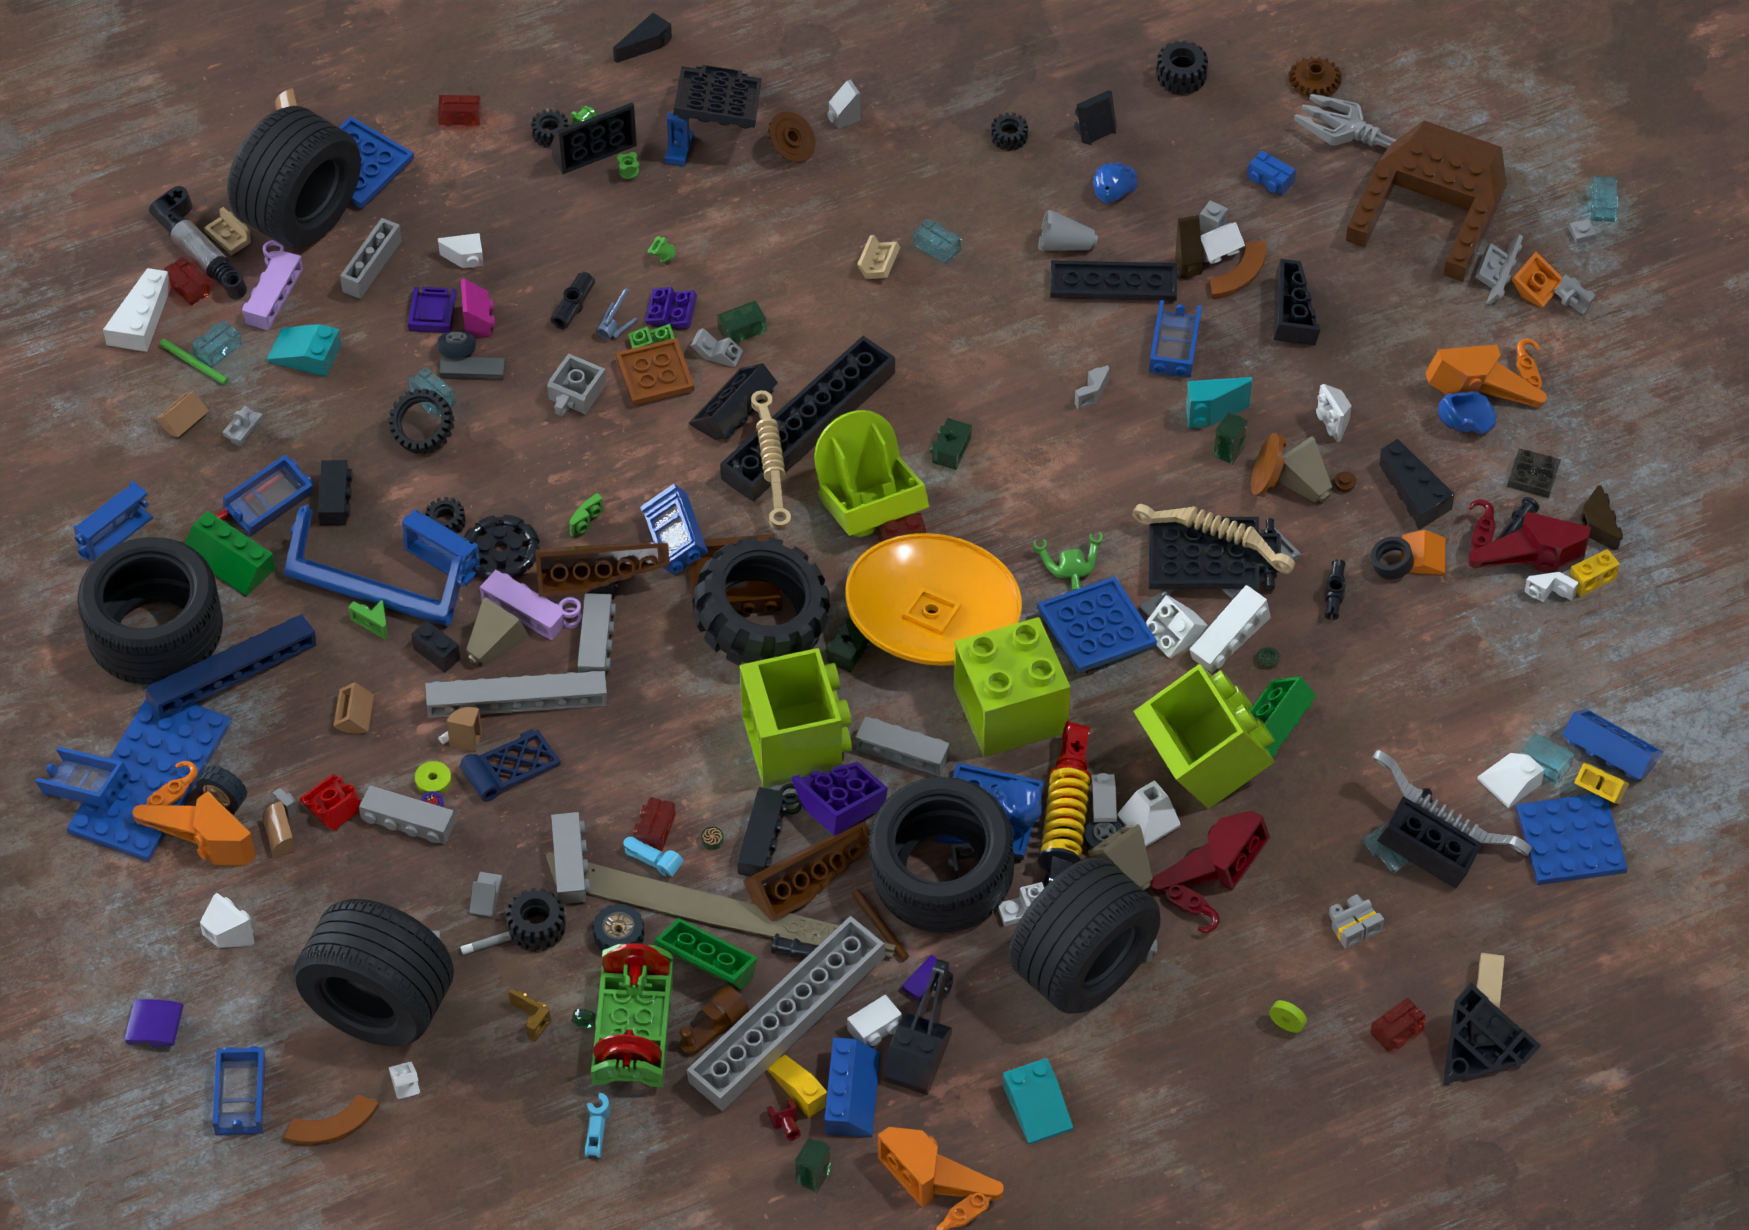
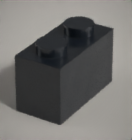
(435, 646)

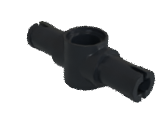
(1335, 597)

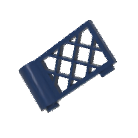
(483, 775)

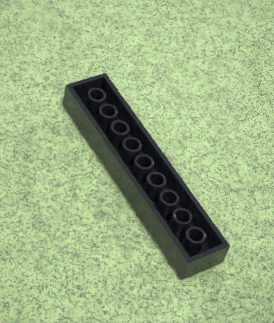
(803, 419)

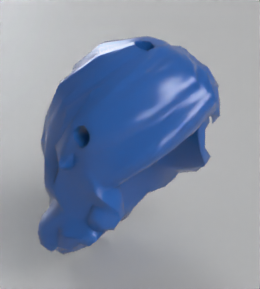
(1118, 178)
(1467, 412)
(1020, 802)

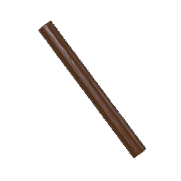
(880, 925)

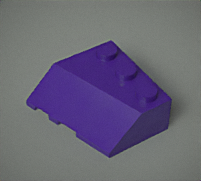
(840, 795)

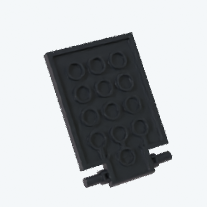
(717, 96)
(1197, 560)

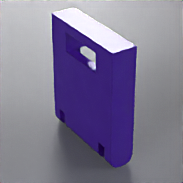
(432, 310)

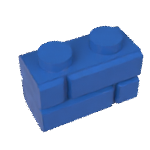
(1271, 173)

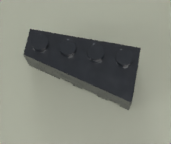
(1293, 308)
(1415, 484)

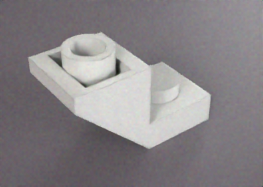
(1542, 585)
(1013, 910)

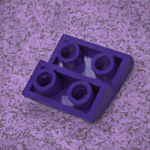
(671, 308)
(154, 1022)

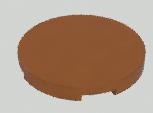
(1268, 464)

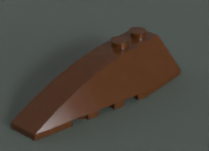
(592, 566)
(805, 873)

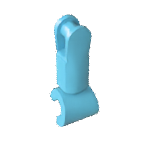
(665, 864)
(596, 1126)

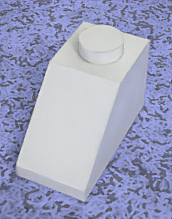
(462, 250)

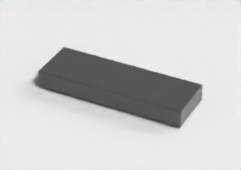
(472, 367)

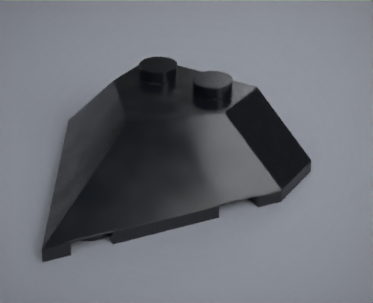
(1483, 1038)

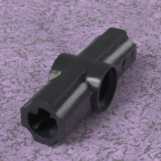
(573, 300)

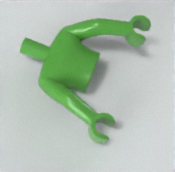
(1071, 561)

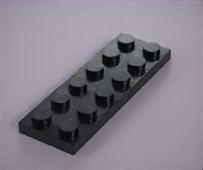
(1113, 280)

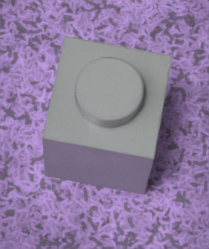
(1213, 217)

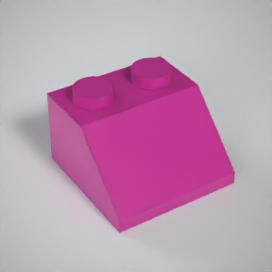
(477, 310)

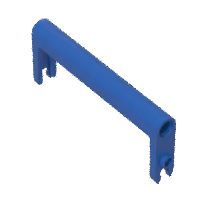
(367, 589)

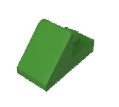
(371, 620)

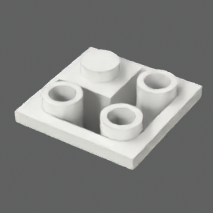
(1333, 410)
(1175, 626)
(1152, 811)
(226, 924)

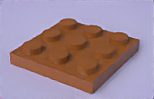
(655, 371)

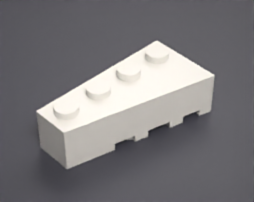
(139, 313)
(1231, 629)

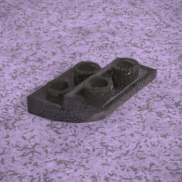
(1534, 473)

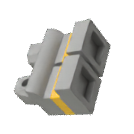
(1356, 922)

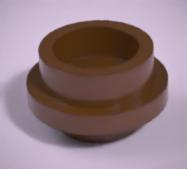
(1345, 481)

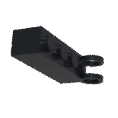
(763, 828)

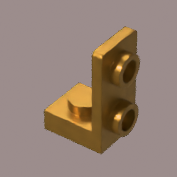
(539, 1013)

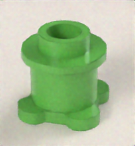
(584, 114)
(628, 165)
(662, 249)

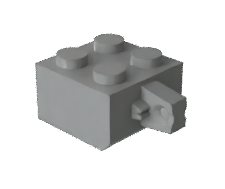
(576, 385)

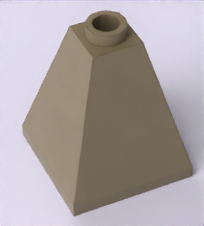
(1306, 472)
(494, 633)
(1126, 852)

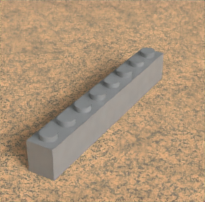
(517, 693)

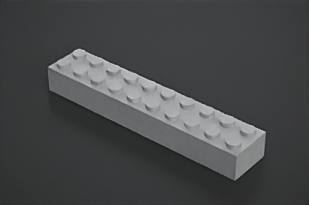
(786, 1013)

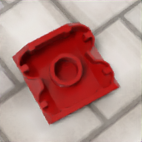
(332, 801)

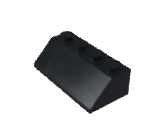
(733, 402)
(1429, 842)

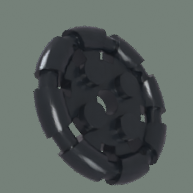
(506, 537)

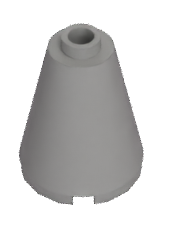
(1065, 234)

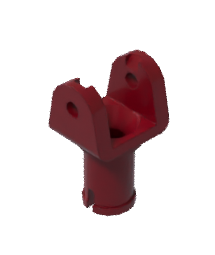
(786, 1120)

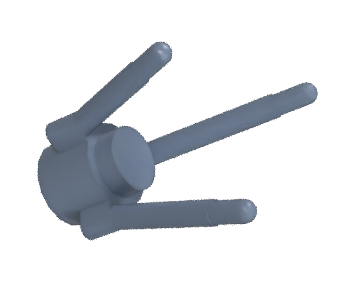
(608, 326)

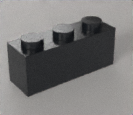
(334, 492)

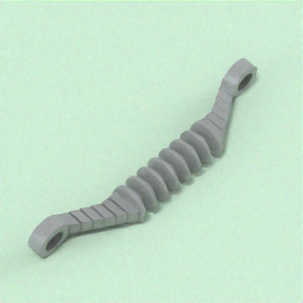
(1415, 795)

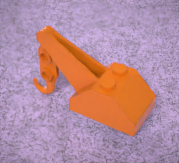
(1478, 370)
(207, 824)
(923, 1172)

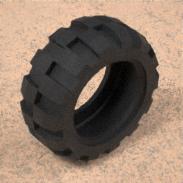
(770, 564)

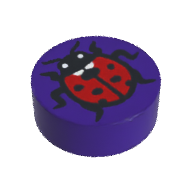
(433, 798)

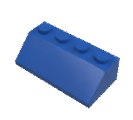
(1612, 744)
(851, 1088)

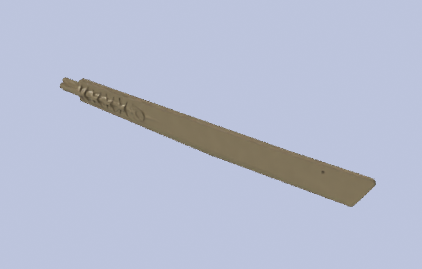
(701, 906)

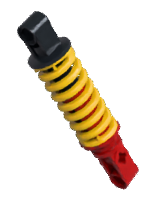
(1066, 804)

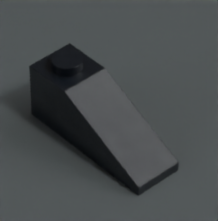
(645, 38)

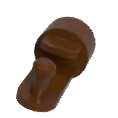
(721, 1011)

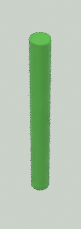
(194, 362)

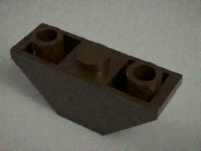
(1601, 519)

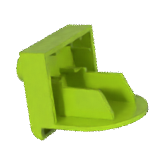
(863, 474)

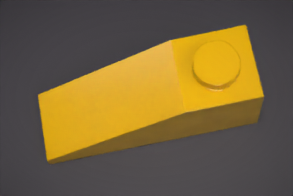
(799, 1085)

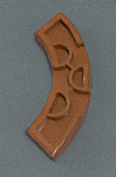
(1241, 275)
(332, 1128)

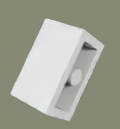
(1221, 242)
(874, 1021)

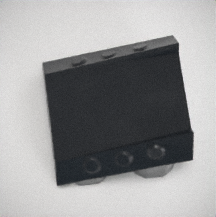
(1096, 118)

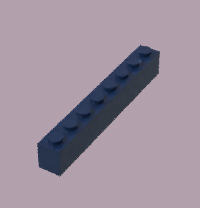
(230, 666)

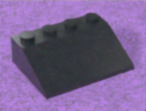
(594, 139)

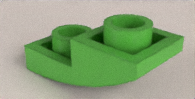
(645, 336)
(581, 519)

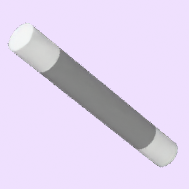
(485, 943)

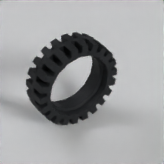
(437, 438)

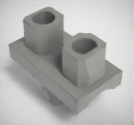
(1574, 294)
(242, 425)

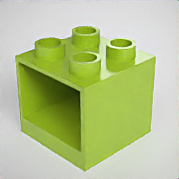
(1011, 686)
(794, 716)
(1207, 734)

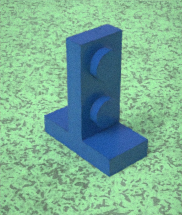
(679, 140)

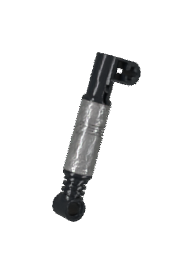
(169, 213)

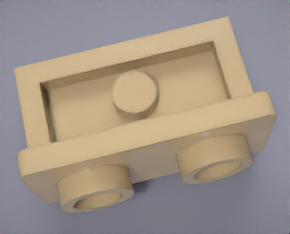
(229, 232)
(877, 258)

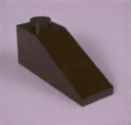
(1188, 247)

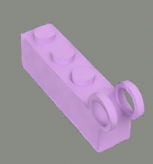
(273, 287)
(528, 607)

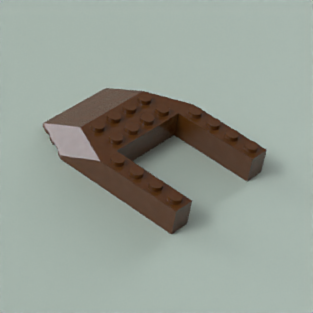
(1442, 167)

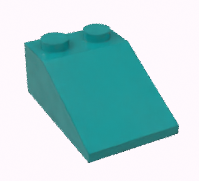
(306, 348)
(1212, 399)
(1037, 1101)

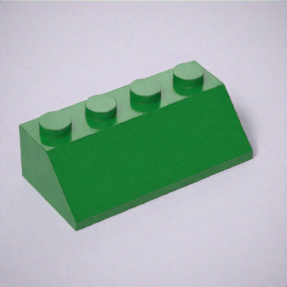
(230, 553)
(1282, 707)
(708, 953)

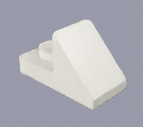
(404, 1080)

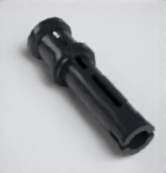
(1527, 504)
(790, 947)

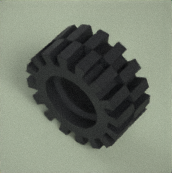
(544, 120)
(1009, 140)
(447, 507)

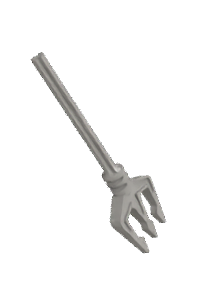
(1345, 126)

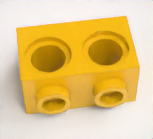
(1595, 572)
(1601, 783)

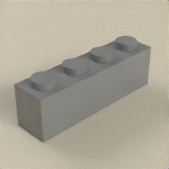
(370, 258)
(596, 633)
(902, 746)
(407, 815)
(569, 859)

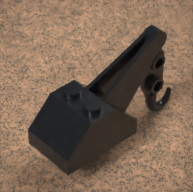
(921, 1042)

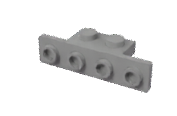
(1496, 266)

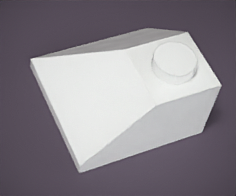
(1512, 778)

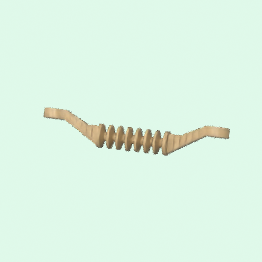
(771, 457)
(1189, 516)

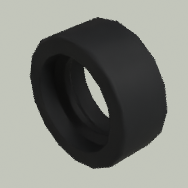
(1392, 571)

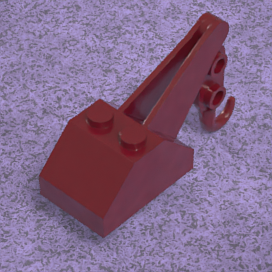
(1543, 541)
(1227, 856)

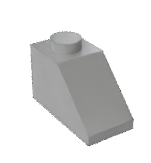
(845, 106)
(1103, 798)

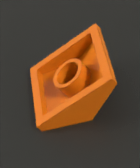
(1537, 280)
(1427, 552)

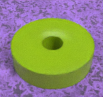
(429, 770)
(1288, 1016)

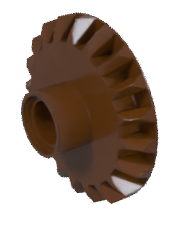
(1315, 77)
(792, 136)

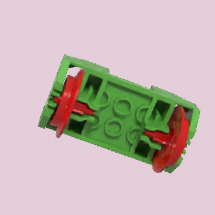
(633, 1015)

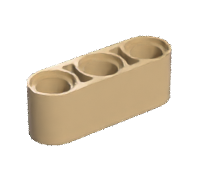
(1490, 976)

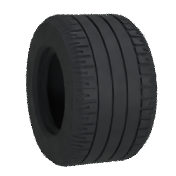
(294, 176)
(140, 573)
(935, 809)
(1084, 935)
(374, 972)

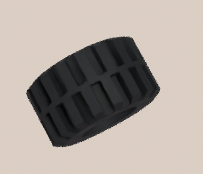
(1182, 79)
(536, 904)

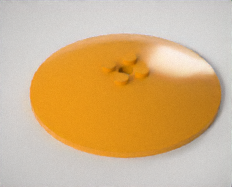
(922, 572)

